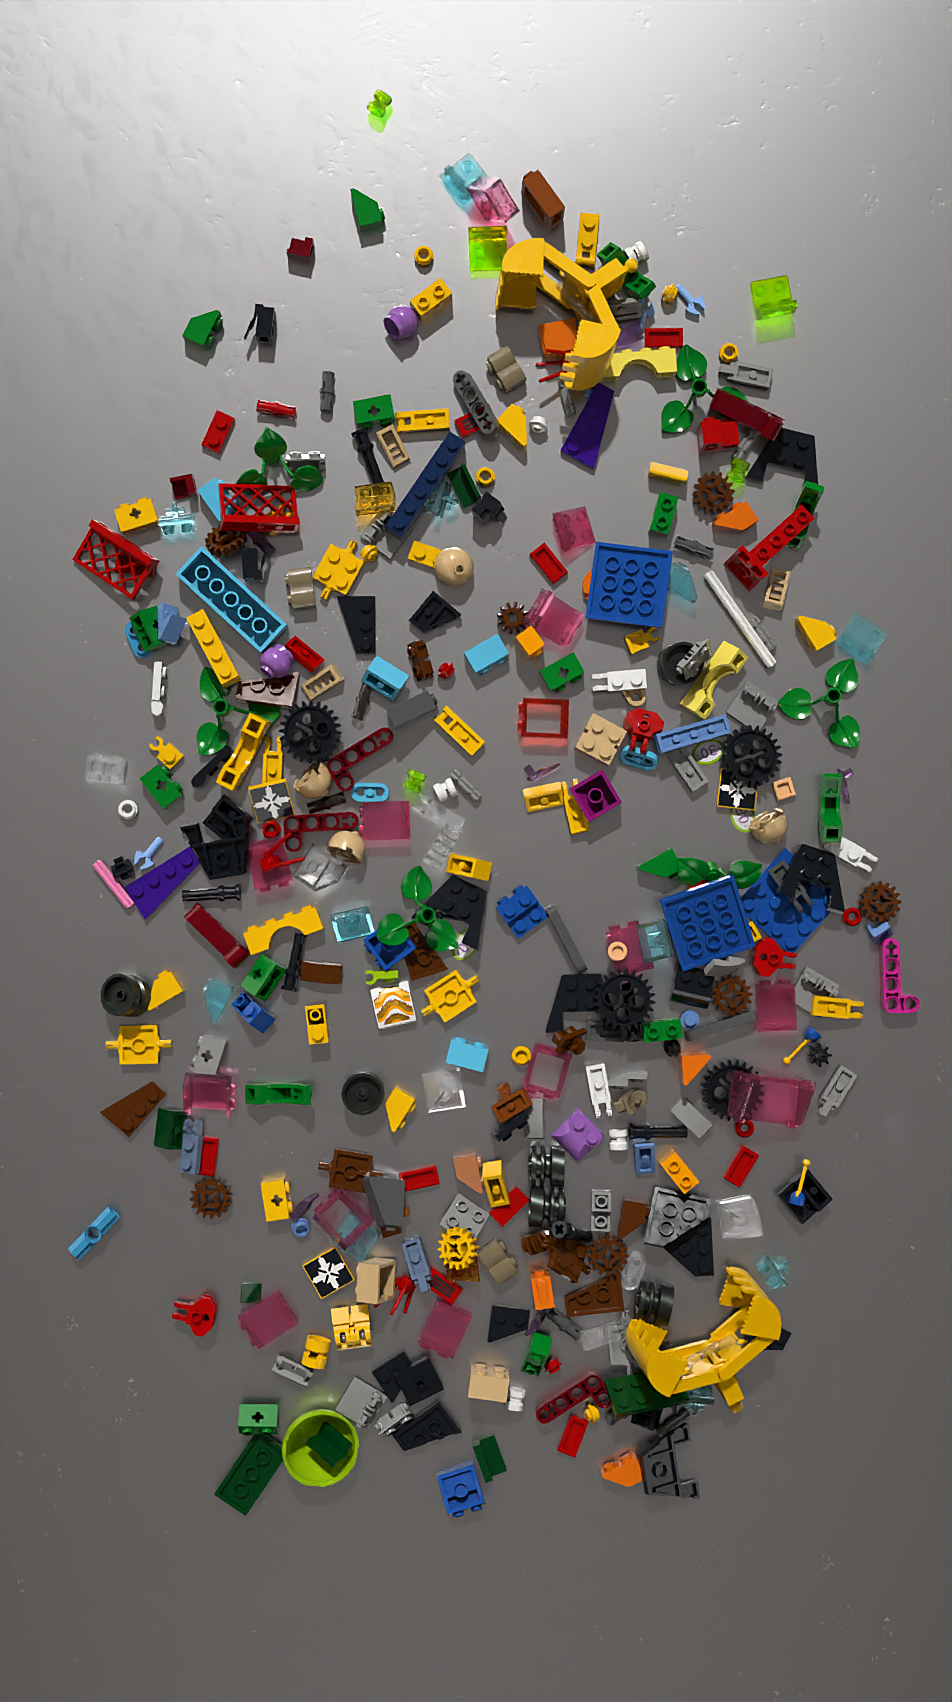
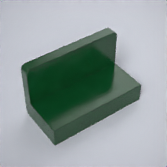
(464, 486)
(169, 1129)
(330, 1445)
(489, 1457)

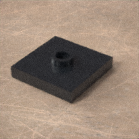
(418, 1380)

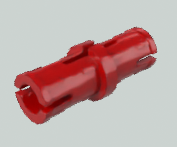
(275, 409)

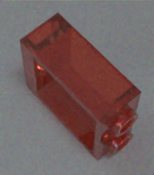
(564, 713)

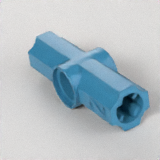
(102, 1225)

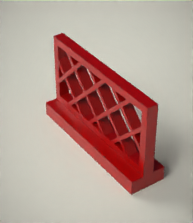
(257, 523)
(124, 545)

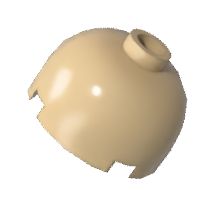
(450, 560)
(314, 782)
(769, 827)
(347, 845)

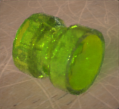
(379, 103)
(738, 470)
(414, 781)

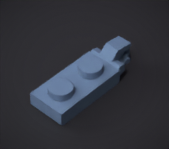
(417, 1263)

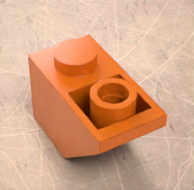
(737, 520)
(624, 1472)

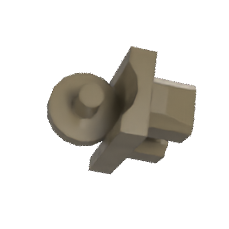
(631, 1101)

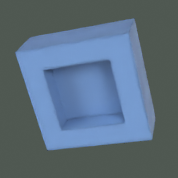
(881, 932)

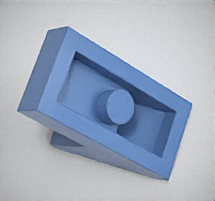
(169, 623)
(644, 1158)

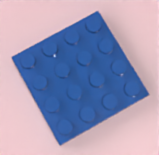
(629, 584)
(777, 915)
(707, 922)

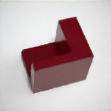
(301, 249)
(184, 486)

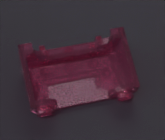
(770, 1098)

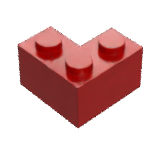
(717, 434)

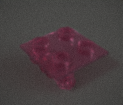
(573, 528)

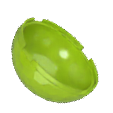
(303, 1462)

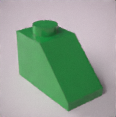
(367, 211)
(661, 865)

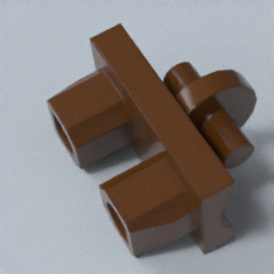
(569, 1041)

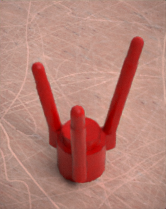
(551, 363)
(272, 862)
(405, 1285)

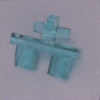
(443, 500)
(168, 522)
(777, 1279)
(704, 1397)

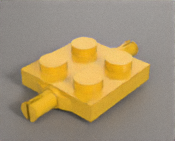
(338, 569)
(450, 995)
(138, 1044)

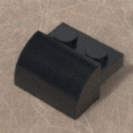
(219, 817)
(692, 987)
(815, 1197)

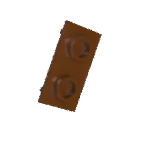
(416, 652)

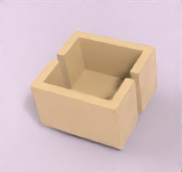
(600, 739)
(375, 1280)
(488, 1383)

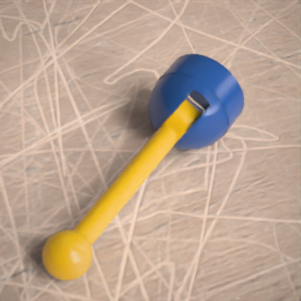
(811, 1035)
(798, 1197)

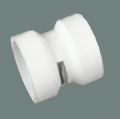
(637, 252)
(442, 793)
(618, 1139)
(515, 1398)

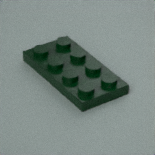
(636, 1395)
(250, 1473)

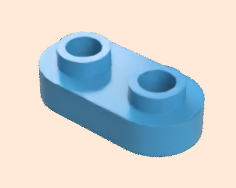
(135, 643)

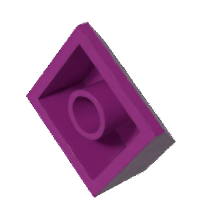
(595, 795)

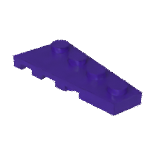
(587, 432)
(160, 882)

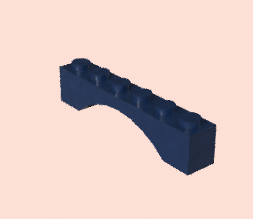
(425, 485)

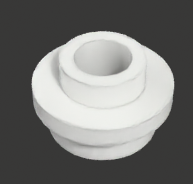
(538, 424)
(123, 805)

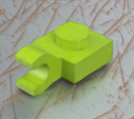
(387, 976)

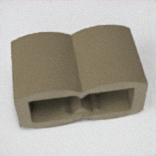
(506, 369)
(301, 588)
(497, 1261)

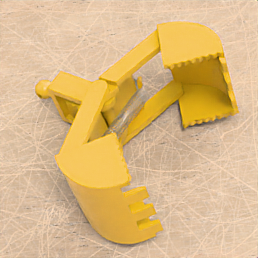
(579, 291)
(717, 1366)

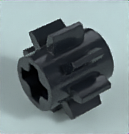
(122, 868)
(822, 1058)

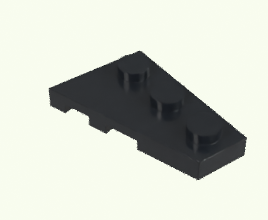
(360, 621)
(426, 1427)

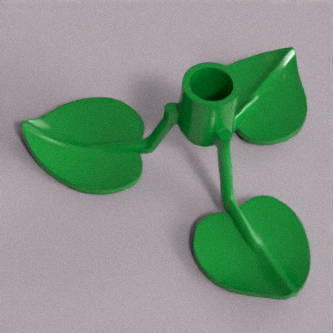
(690, 365)
(271, 448)
(844, 679)
(209, 735)
(692, 870)
(393, 930)

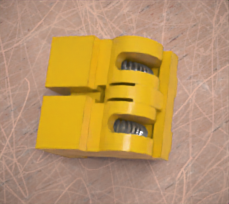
(352, 1329)

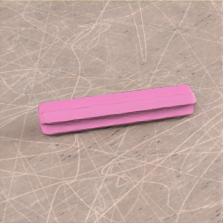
(113, 884)

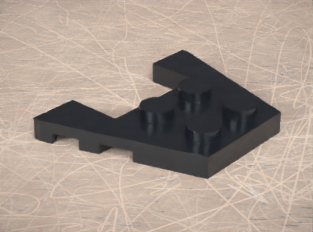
(790, 451)
(223, 856)
(815, 869)
(463, 902)
(576, 995)
(661, 1470)

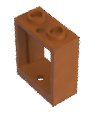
(542, 198)

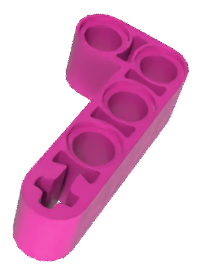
(894, 974)

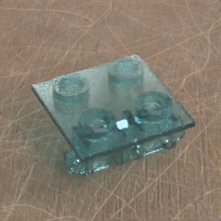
(461, 176)
(861, 638)
(363, 1244)

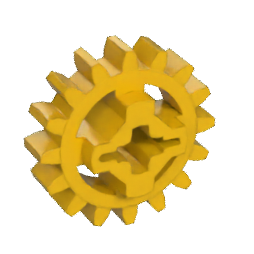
(457, 1248)

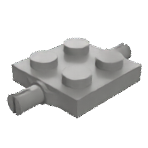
(619, 1351)

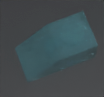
(682, 582)
(216, 996)

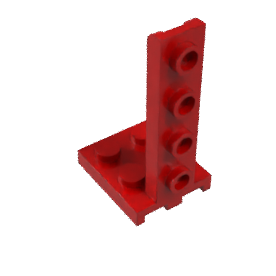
(748, 565)

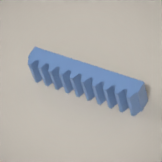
(692, 734)

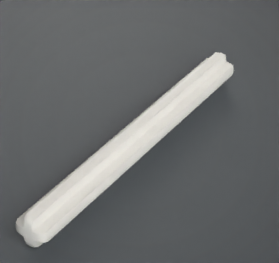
(740, 619)

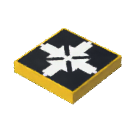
(735, 795)
(271, 800)
(328, 1272)

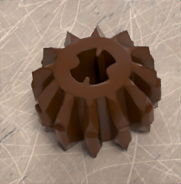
(515, 625)
(533, 1242)

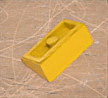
(668, 473)
(543, 796)

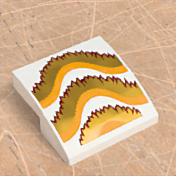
(393, 1005)

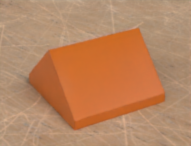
(690, 1064)

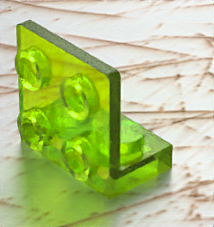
(487, 247)
(772, 297)

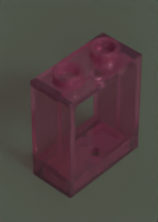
(495, 199)
(549, 1050)
(333, 1197)

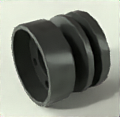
(547, 1166)
(546, 1206)
(654, 1302)

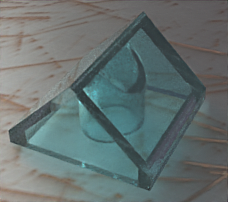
(352, 924)
(655, 940)

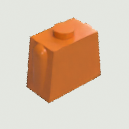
(558, 336)
(542, 1290)

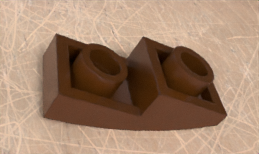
(321, 972)

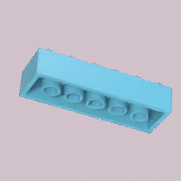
(231, 600)

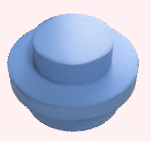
(689, 1020)
(300, 1227)

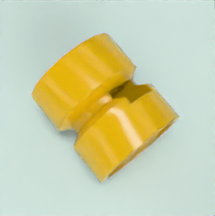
(317, 1345)

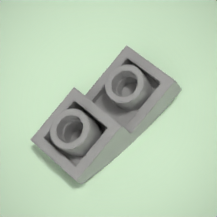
(723, 968)
(618, 1081)
(692, 1118)
(536, 1123)
(600, 1211)

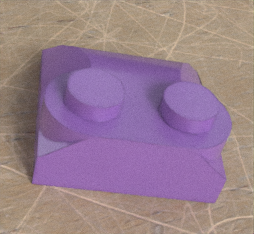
(578, 1135)

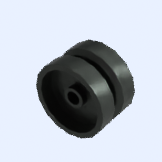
(668, 662)
(125, 995)
(363, 1081)

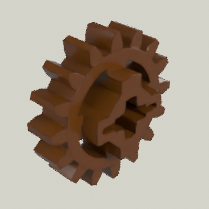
(720, 494)
(225, 541)
(879, 910)
(730, 985)
(216, 1203)
(599, 1255)

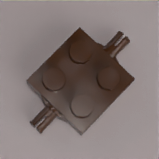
(348, 1170)
(567, 1258)

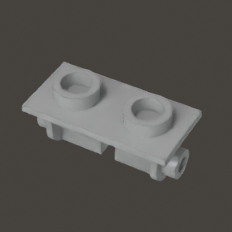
(312, 459)
(292, 1371)
(401, 1417)

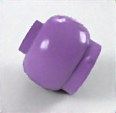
(401, 322)
(276, 661)

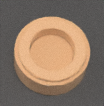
(617, 951)

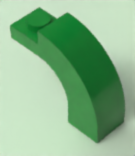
(634, 283)
(809, 498)
(829, 808)
(278, 1093)

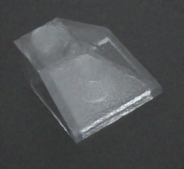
(319, 869)
(444, 1090)
(739, 1217)

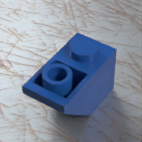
(253, 1012)

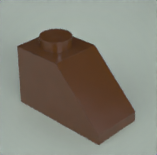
(632, 1216)

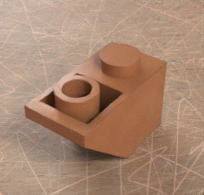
(467, 1171)

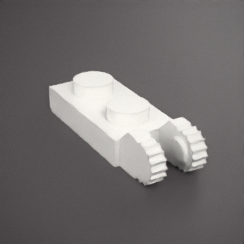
(622, 680)
(158, 690)
(850, 853)
(599, 1088)

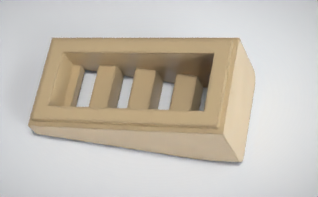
(383, 431)
(774, 601)
(335, 671)

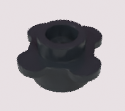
(672, 1047)

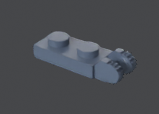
(191, 1146)

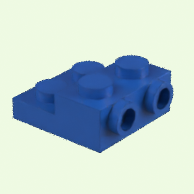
(521, 911)
(387, 955)
(461, 1491)

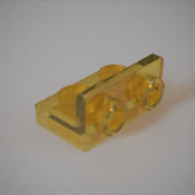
(374, 498)

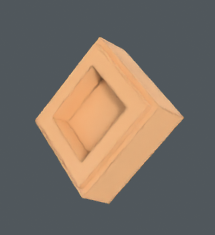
(783, 789)

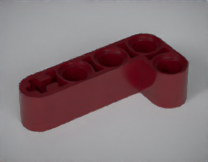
(747, 413)
(361, 755)
(321, 826)
(217, 935)
(572, 1400)

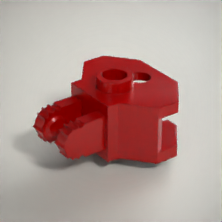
(642, 728)
(773, 957)
(196, 1314)

